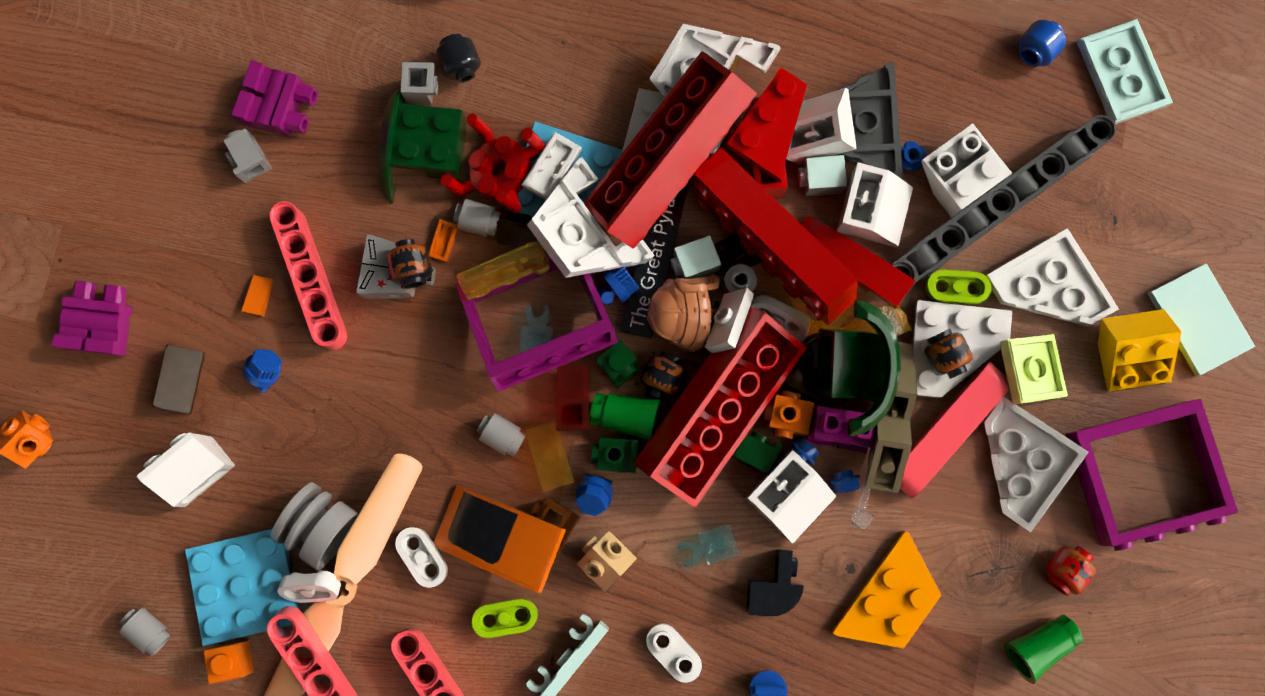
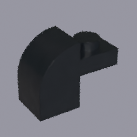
(775, 597)

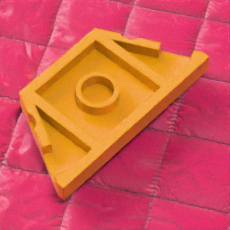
(892, 599)

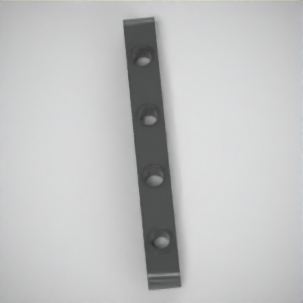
(1012, 193)

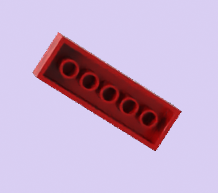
(668, 149)
(775, 238)
(720, 408)

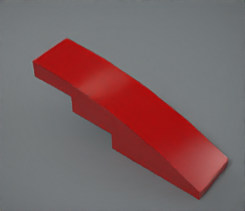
(872, 271)

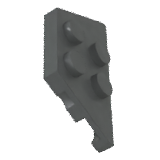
(876, 121)

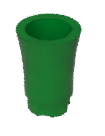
(626, 415)
(1043, 647)

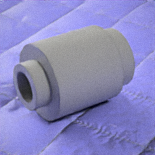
(477, 218)
(739, 271)
(500, 434)
(144, 631)

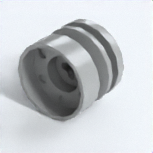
(311, 523)

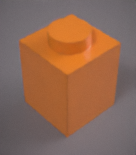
(228, 662)

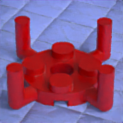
(485, 160)

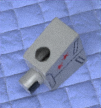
(375, 275)

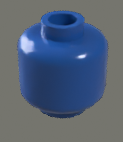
(1041, 43)

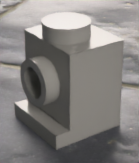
(418, 83)
(245, 155)

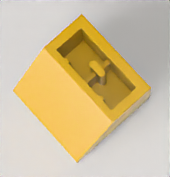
(1138, 349)

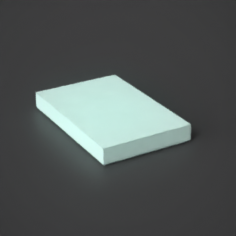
(1124, 72)
(1205, 317)

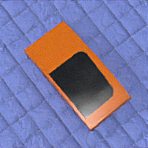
(499, 539)

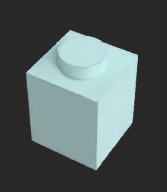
(823, 176)
(696, 259)

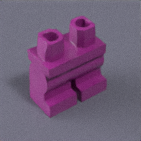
(273, 100)
(92, 323)
(831, 427)

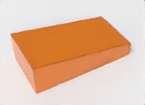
(443, 240)
(257, 296)

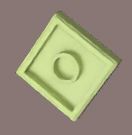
(1033, 369)

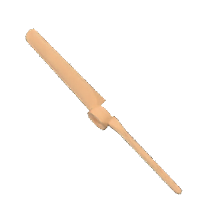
(354, 560)

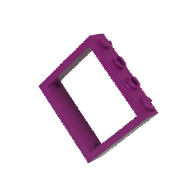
(545, 356)
(1209, 459)

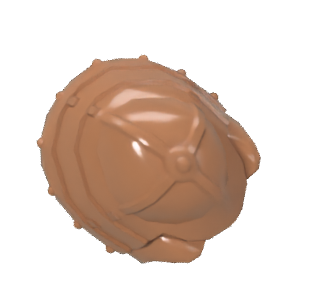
(683, 311)

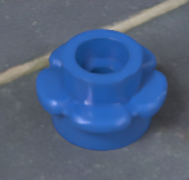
(919, 154)
(805, 450)
(845, 482)

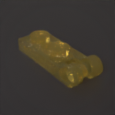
(503, 270)

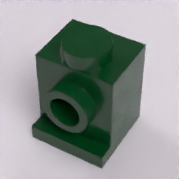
(618, 364)
(757, 453)
(624, 464)

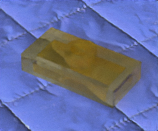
(549, 456)

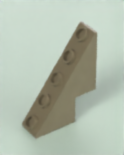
(893, 433)

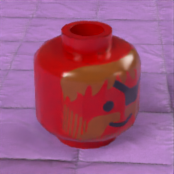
(1070, 570)

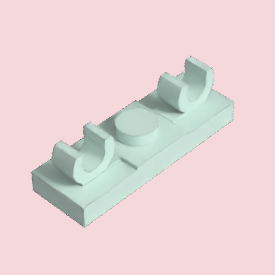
(570, 659)

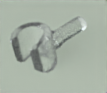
(860, 516)

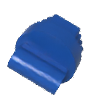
(619, 284)
(262, 369)
(593, 494)
(767, 684)

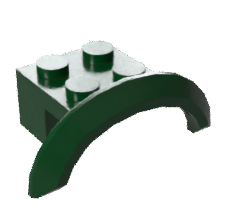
(419, 140)
(860, 365)

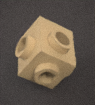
(605, 560)

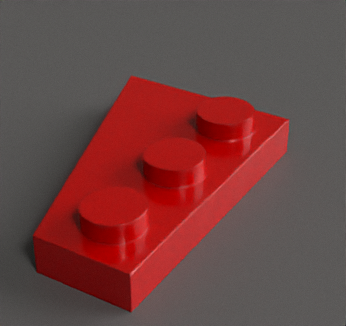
(770, 125)

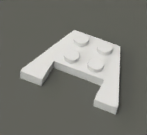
(721, 47)
(573, 234)

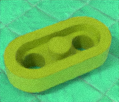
(956, 287)
(505, 618)

